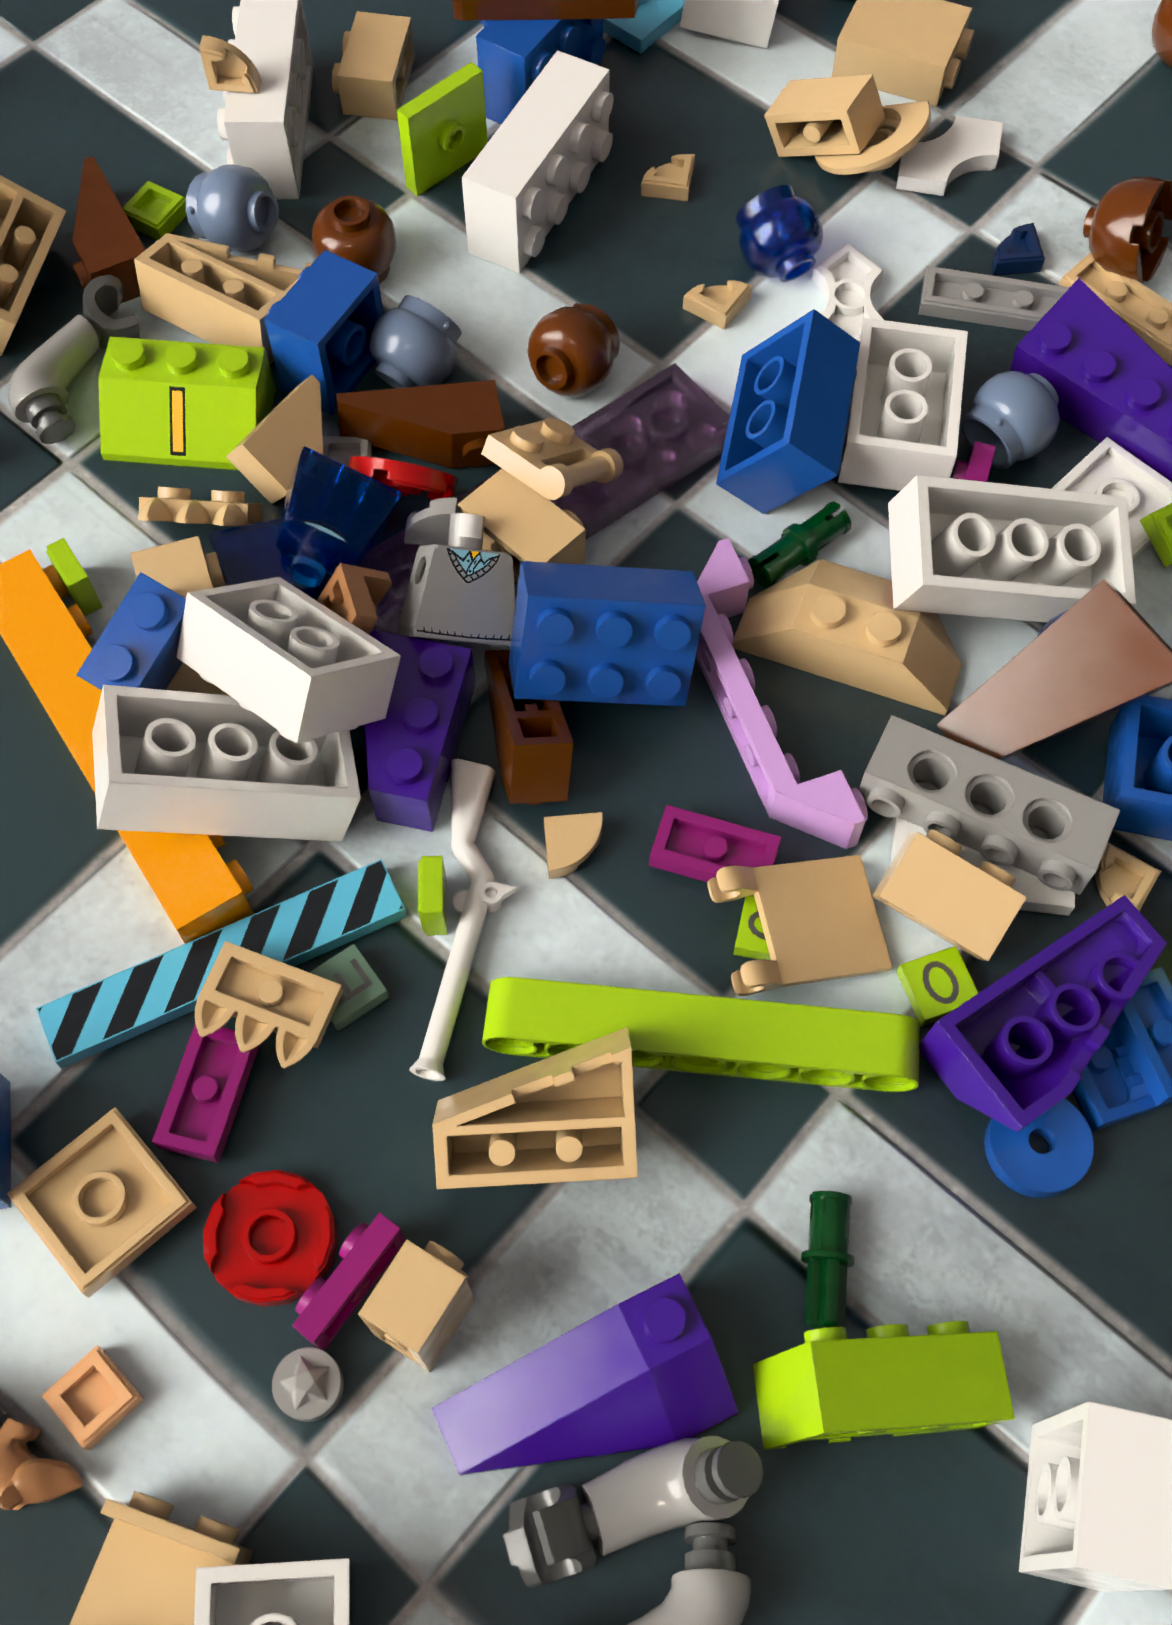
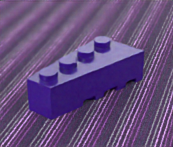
(1103, 376)

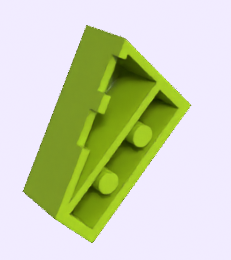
(882, 1384)

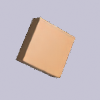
(92, 1397)

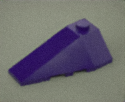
(1037, 1027)
(601, 1389)

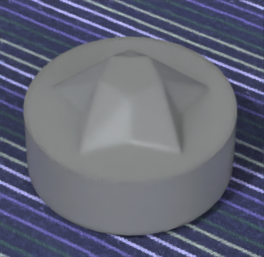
(307, 1384)

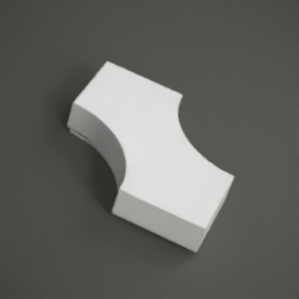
(964, 148)
(847, 285)

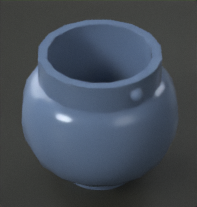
(232, 207)
(414, 344)
(1013, 414)

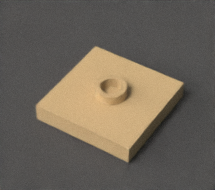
(101, 1202)

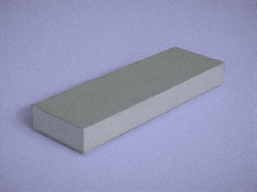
(986, 298)

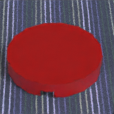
(406, 476)
(270, 1238)

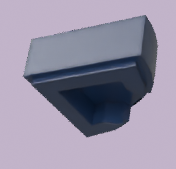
(1019, 252)

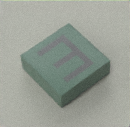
(359, 983)

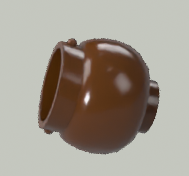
(358, 232)
(573, 349)

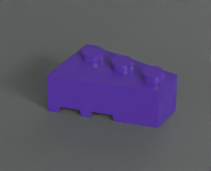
(421, 731)

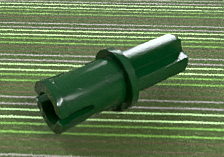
(827, 1259)

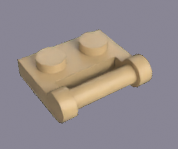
(551, 457)

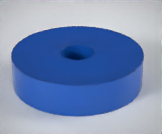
(1036, 1173)

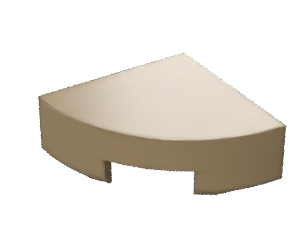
(228, 67)
(670, 179)
(718, 303)
(570, 841)
(1124, 875)

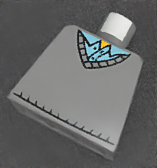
(460, 589)

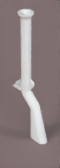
(469, 796)

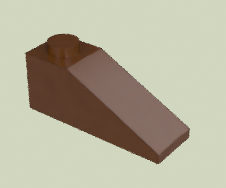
(104, 234)
(426, 422)
(529, 739)

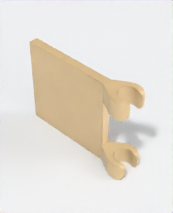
(813, 919)

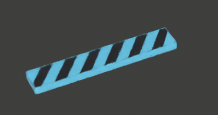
(172, 981)

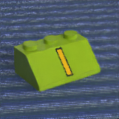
(180, 400)

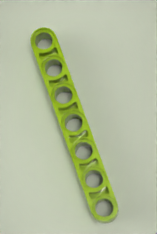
(708, 1033)

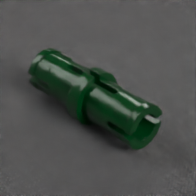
(799, 544)

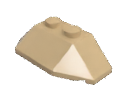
(847, 631)

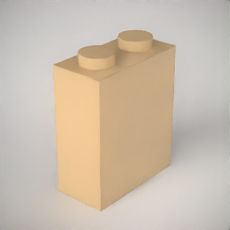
(905, 45)

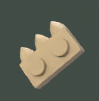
(176, 505)
(266, 999)

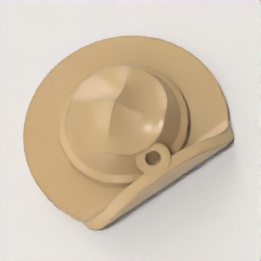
(895, 136)

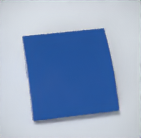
(1135, 1061)

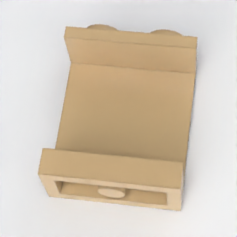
(151, 1565)

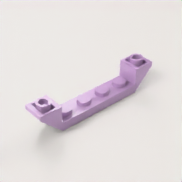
(818, 806)

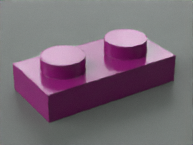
(702, 845)
(205, 1096)
(331, 1303)

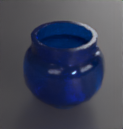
(779, 234)

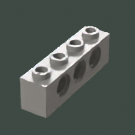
(1019, 800)

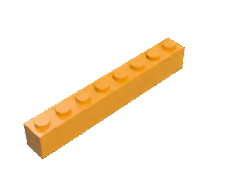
(50, 648)

